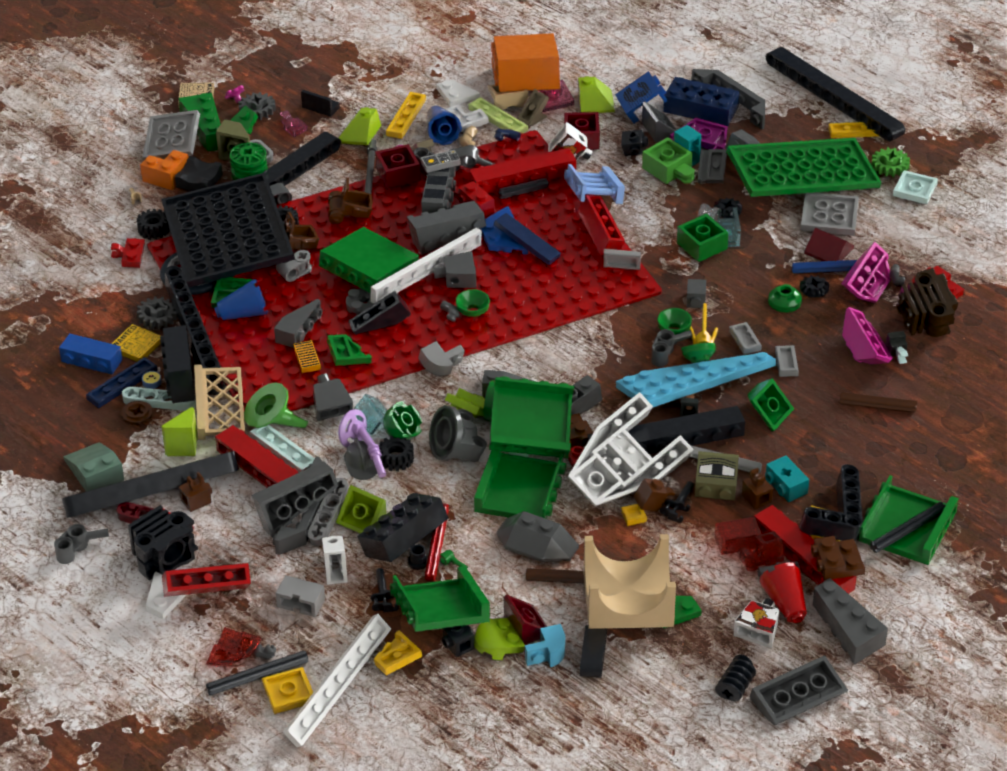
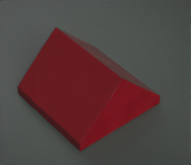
(827, 246)
(523, 618)

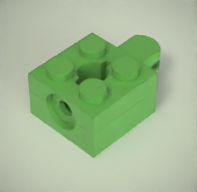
(669, 161)

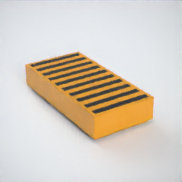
(307, 356)

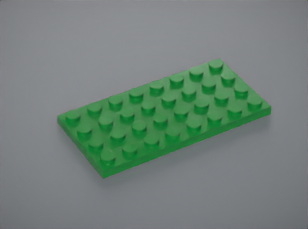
(803, 167)

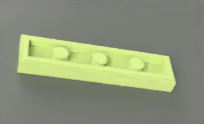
(497, 116)

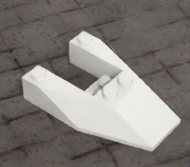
(616, 463)

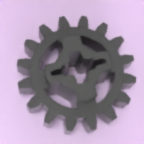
(261, 104)
(156, 313)

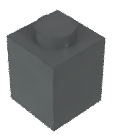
(696, 293)

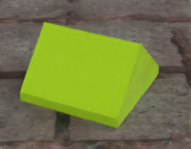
(181, 434)
(360, 509)

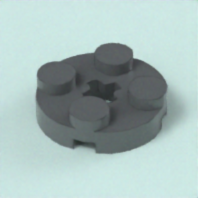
(355, 301)

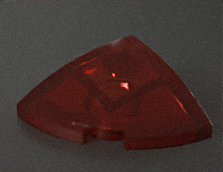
(232, 648)

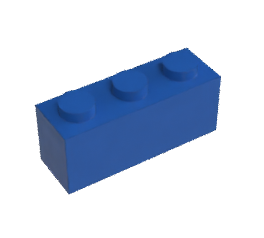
(90, 353)

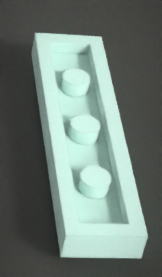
(282, 447)

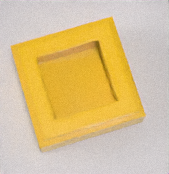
(633, 514)

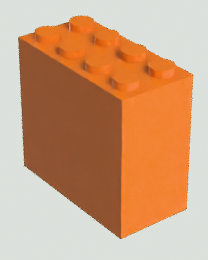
(525, 62)

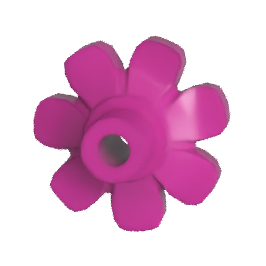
(235, 93)

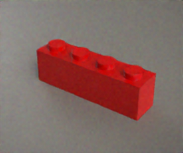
(600, 224)
(206, 579)

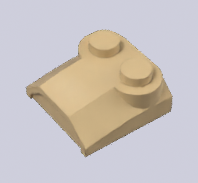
(506, 99)

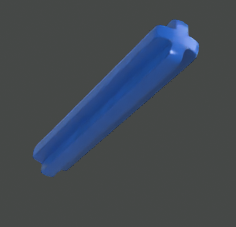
(822, 266)

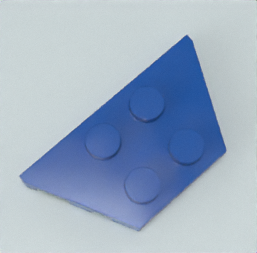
(495, 238)

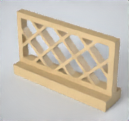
(202, 399)

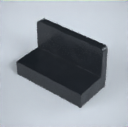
(319, 103)

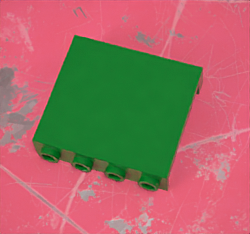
(365, 258)
(531, 417)
(518, 485)
(899, 505)
(442, 602)

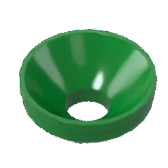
(472, 299)
(785, 302)
(674, 318)
(699, 352)

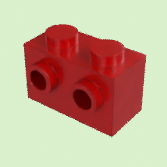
(473, 192)

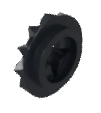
(727, 213)
(809, 289)

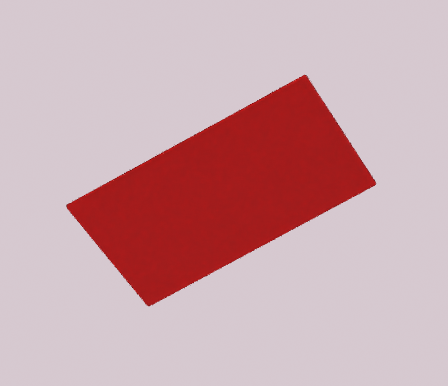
(521, 288)

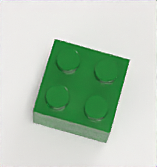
(702, 237)

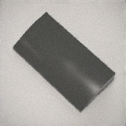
(798, 690)

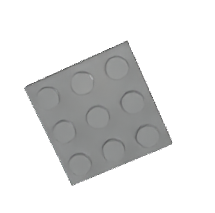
(171, 133)
(830, 213)

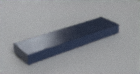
(527, 239)
(115, 385)

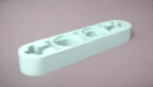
(133, 394)

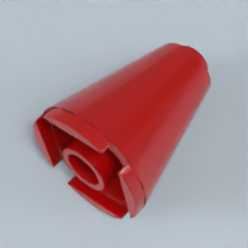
(786, 590)

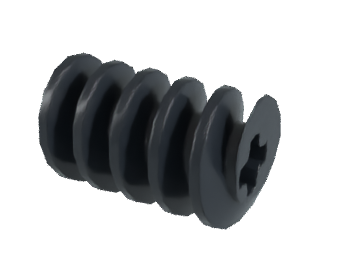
(736, 678)

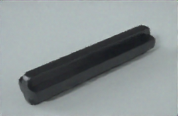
(523, 188)

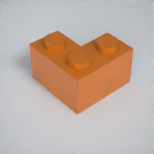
(163, 171)

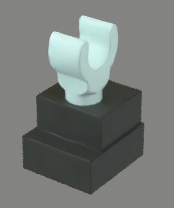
(897, 345)

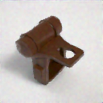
(348, 204)
(300, 236)

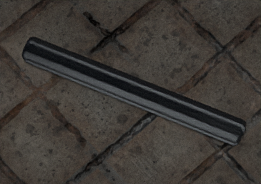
(907, 527)
(257, 672)

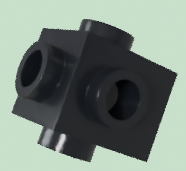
(633, 142)
(458, 639)

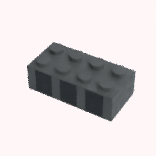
(439, 190)

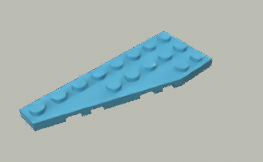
(683, 380)

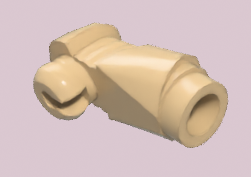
(468, 135)

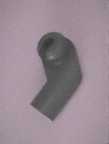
(894, 272)
(452, 310)
(265, 652)

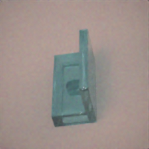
(732, 225)
(373, 411)

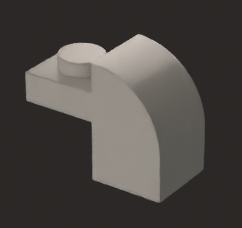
(438, 361)

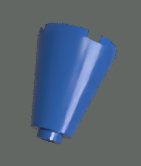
(442, 125)
(242, 303)

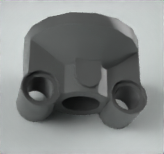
(455, 435)

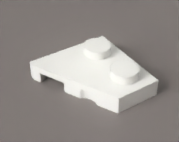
(456, 93)
(156, 602)

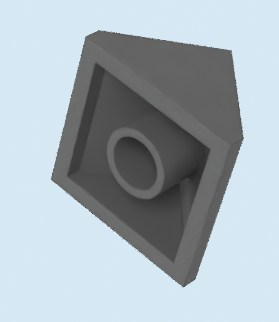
(656, 122)

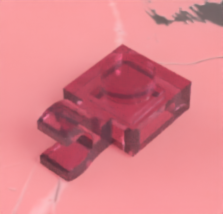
(293, 126)

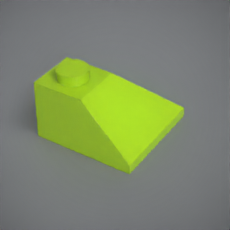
(594, 95)
(361, 127)

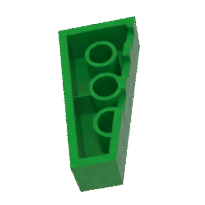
(208, 120)

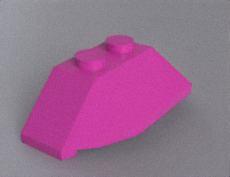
(869, 274)
(864, 339)

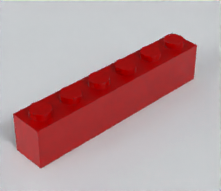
(522, 170)
(253, 457)
(797, 545)

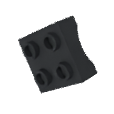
(198, 174)

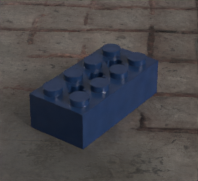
(701, 101)

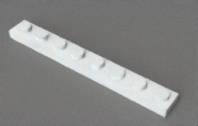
(424, 266)
(336, 681)

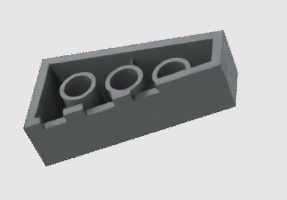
(445, 225)
(293, 496)
(849, 621)

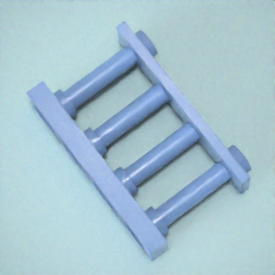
(599, 183)

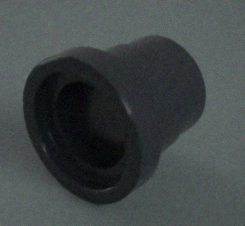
(418, 557)

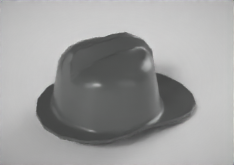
(359, 461)

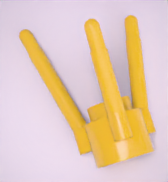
(703, 336)

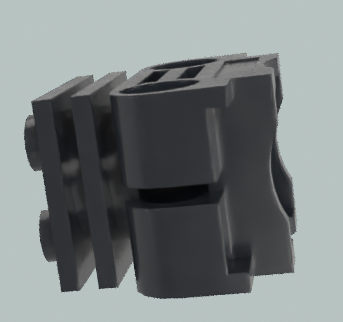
(162, 541)

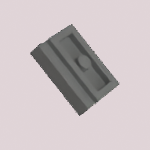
(712, 166)

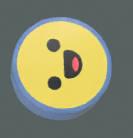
(151, 379)

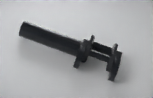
(678, 504)
(382, 595)

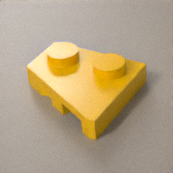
(397, 654)

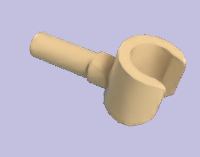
(135, 196)

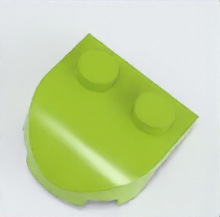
(468, 401)
(498, 638)

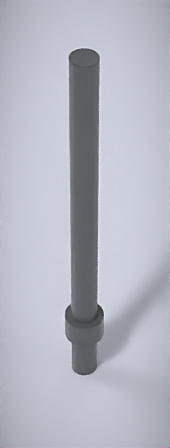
(370, 165)

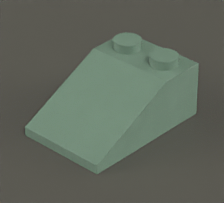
(95, 466)

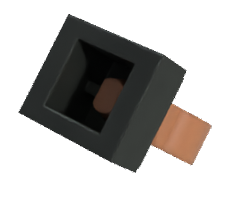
(689, 405)

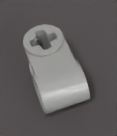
(296, 268)

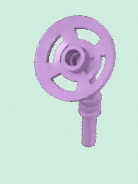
(357, 429)

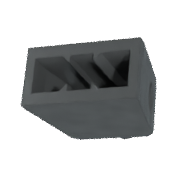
(458, 271)
(330, 398)

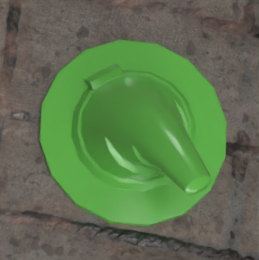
(269, 407)

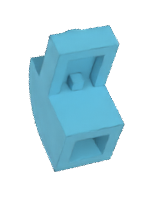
(550, 648)

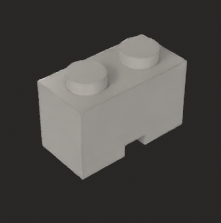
(300, 595)

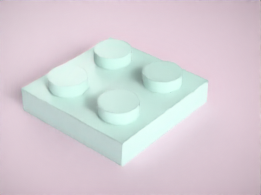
(915, 187)

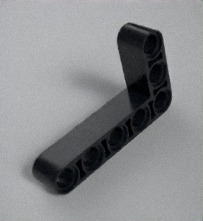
(848, 520)

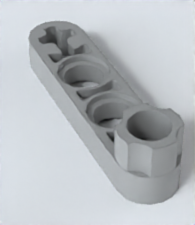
(326, 511)

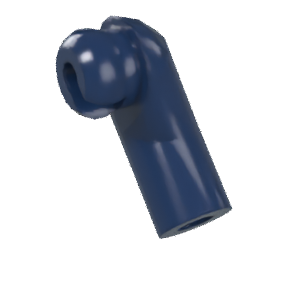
(500, 133)

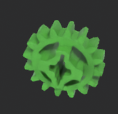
(890, 162)

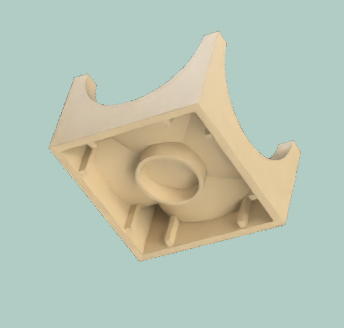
(629, 591)

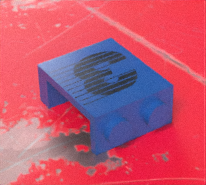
(637, 92)

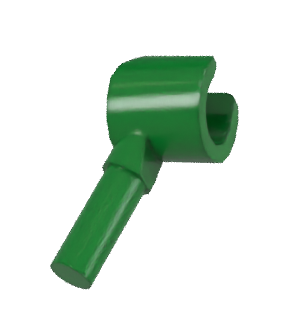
(448, 556)

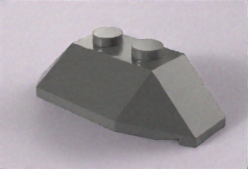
(537, 538)

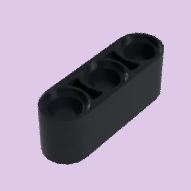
(593, 652)

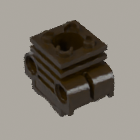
(927, 304)

